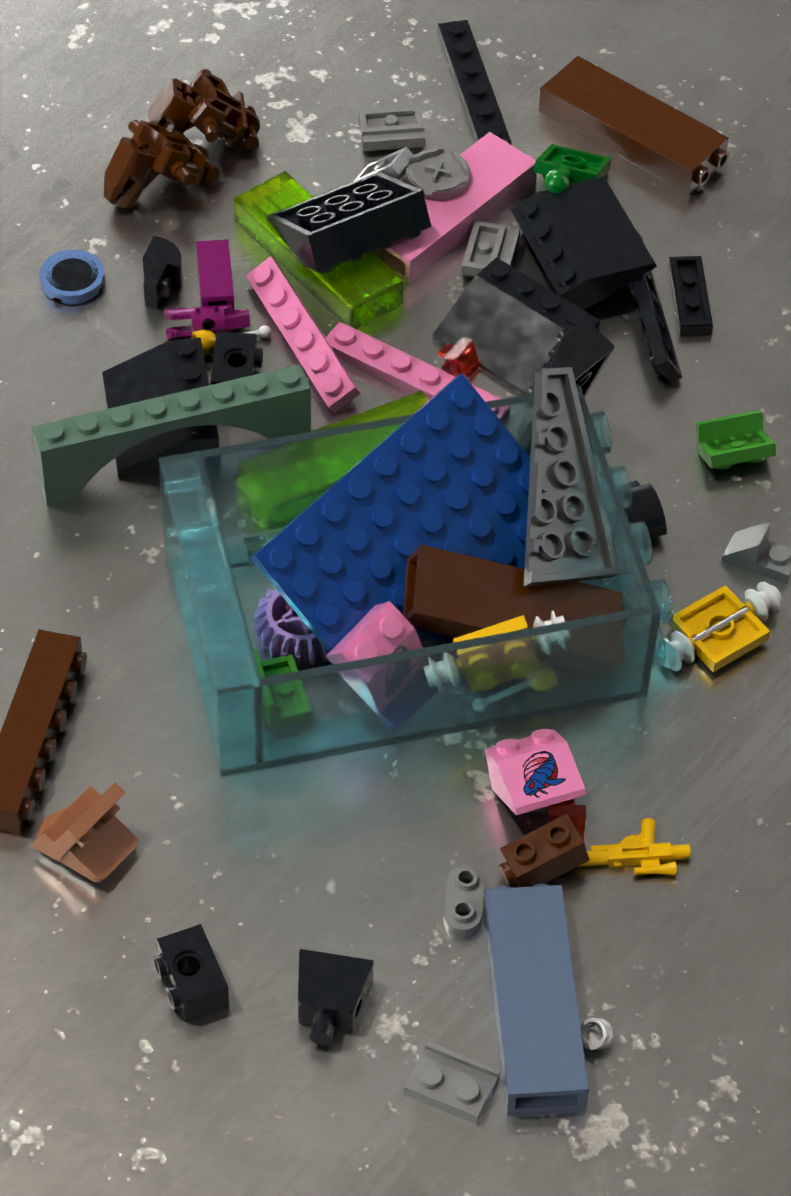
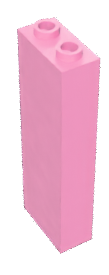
(496, 181)

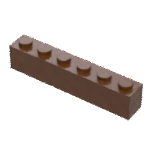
(33, 721)

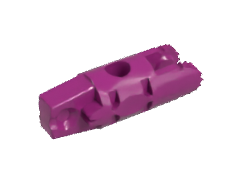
(223, 319)

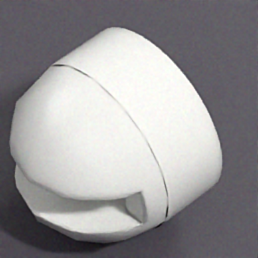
(592, 1038)

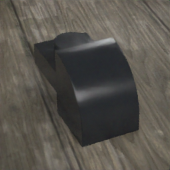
(161, 270)
(646, 508)

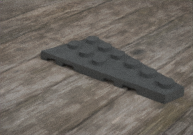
(566, 510)

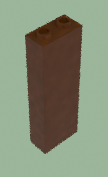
(634, 124)
(466, 594)

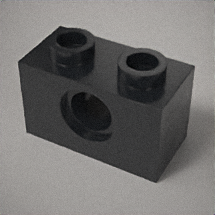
(235, 356)
(191, 952)

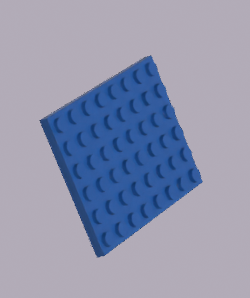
(436, 481)

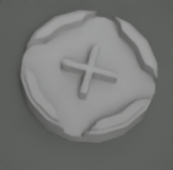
(438, 174)

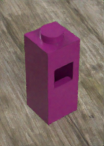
(215, 273)

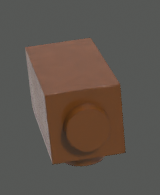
(543, 854)

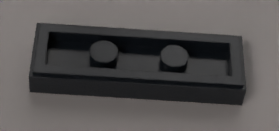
(690, 295)

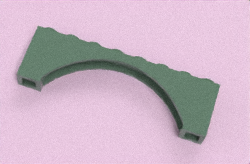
(78, 447)

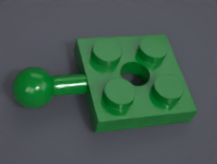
(563, 164)

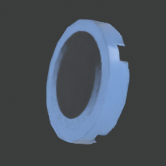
(72, 276)

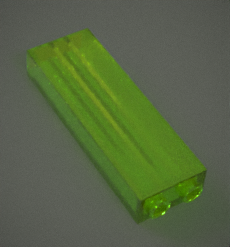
(352, 291)

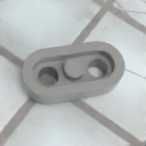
(464, 898)

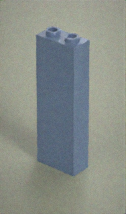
(535, 999)

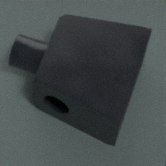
(331, 992)

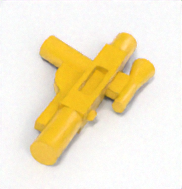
(640, 851)

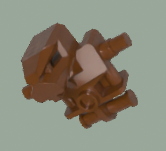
(207, 107)
(153, 153)

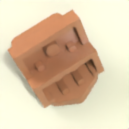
(88, 834)

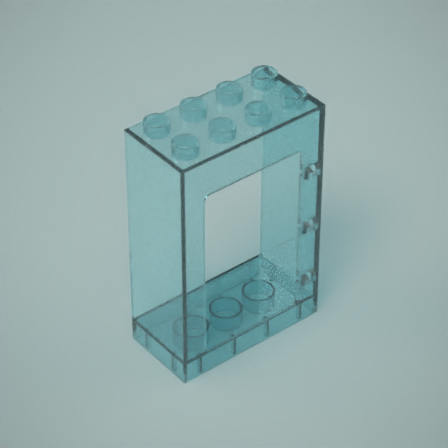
(239, 496)

